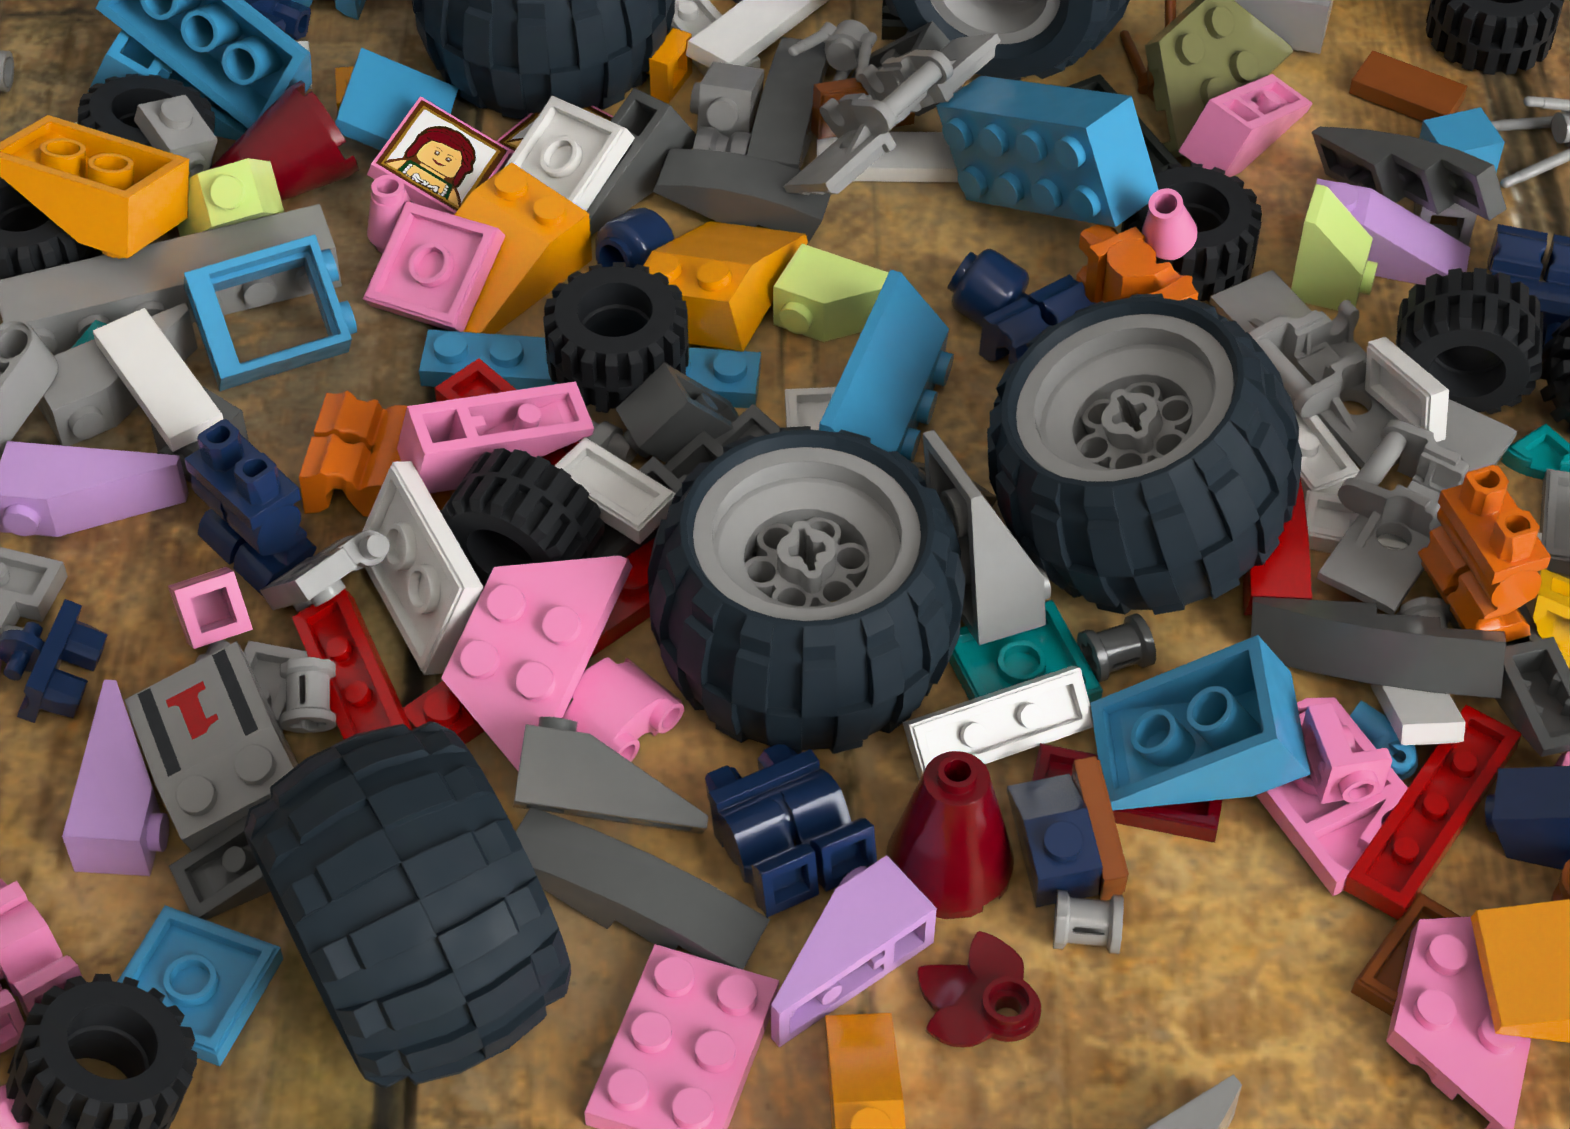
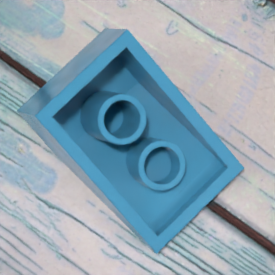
(1202, 731)

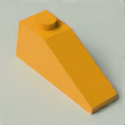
(863, 1072)

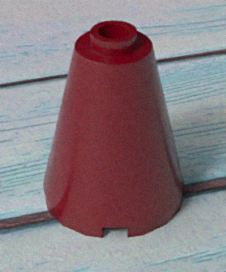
(298, 141)
(954, 837)

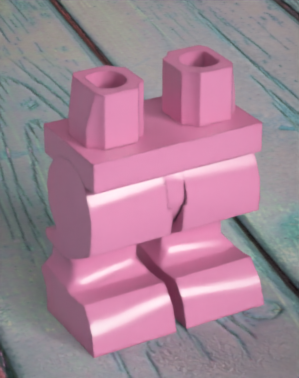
(28, 961)

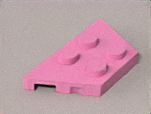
(532, 643)
(1332, 833)
(1448, 1026)

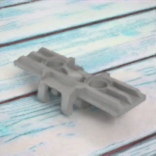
(894, 91)
(1314, 357)
(1360, 561)

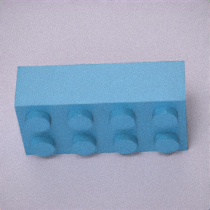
(1049, 149)

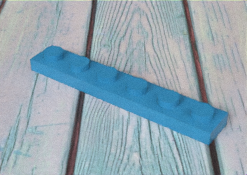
(524, 363)

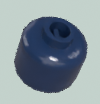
(631, 237)
(986, 284)

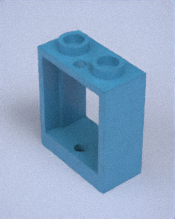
(321, 271)

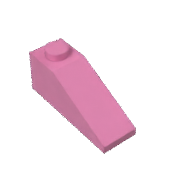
(1243, 124)
(452, 434)

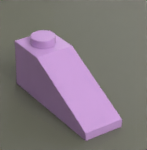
(1402, 242)
(78, 488)
(114, 810)
(862, 935)

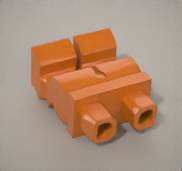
(1127, 266)
(352, 453)
(1485, 554)

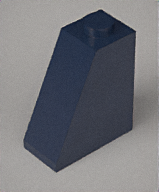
(1532, 814)

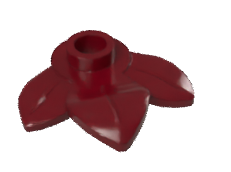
(973, 993)

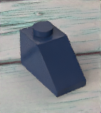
(1056, 839)

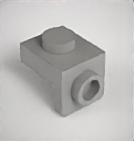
(178, 129)

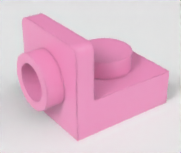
(1333, 762)

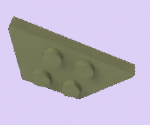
(1204, 55)

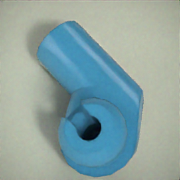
(1381, 734)

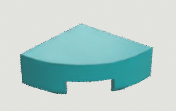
(1538, 452)

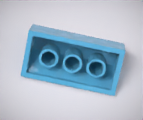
(218, 48)
(892, 371)

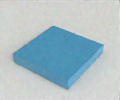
(382, 95)
(207, 974)

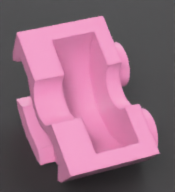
(621, 705)

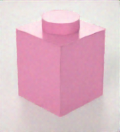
(210, 607)

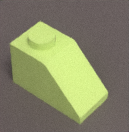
(231, 196)
(1332, 254)
(825, 294)

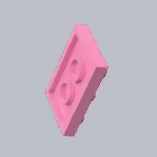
(683, 1045)

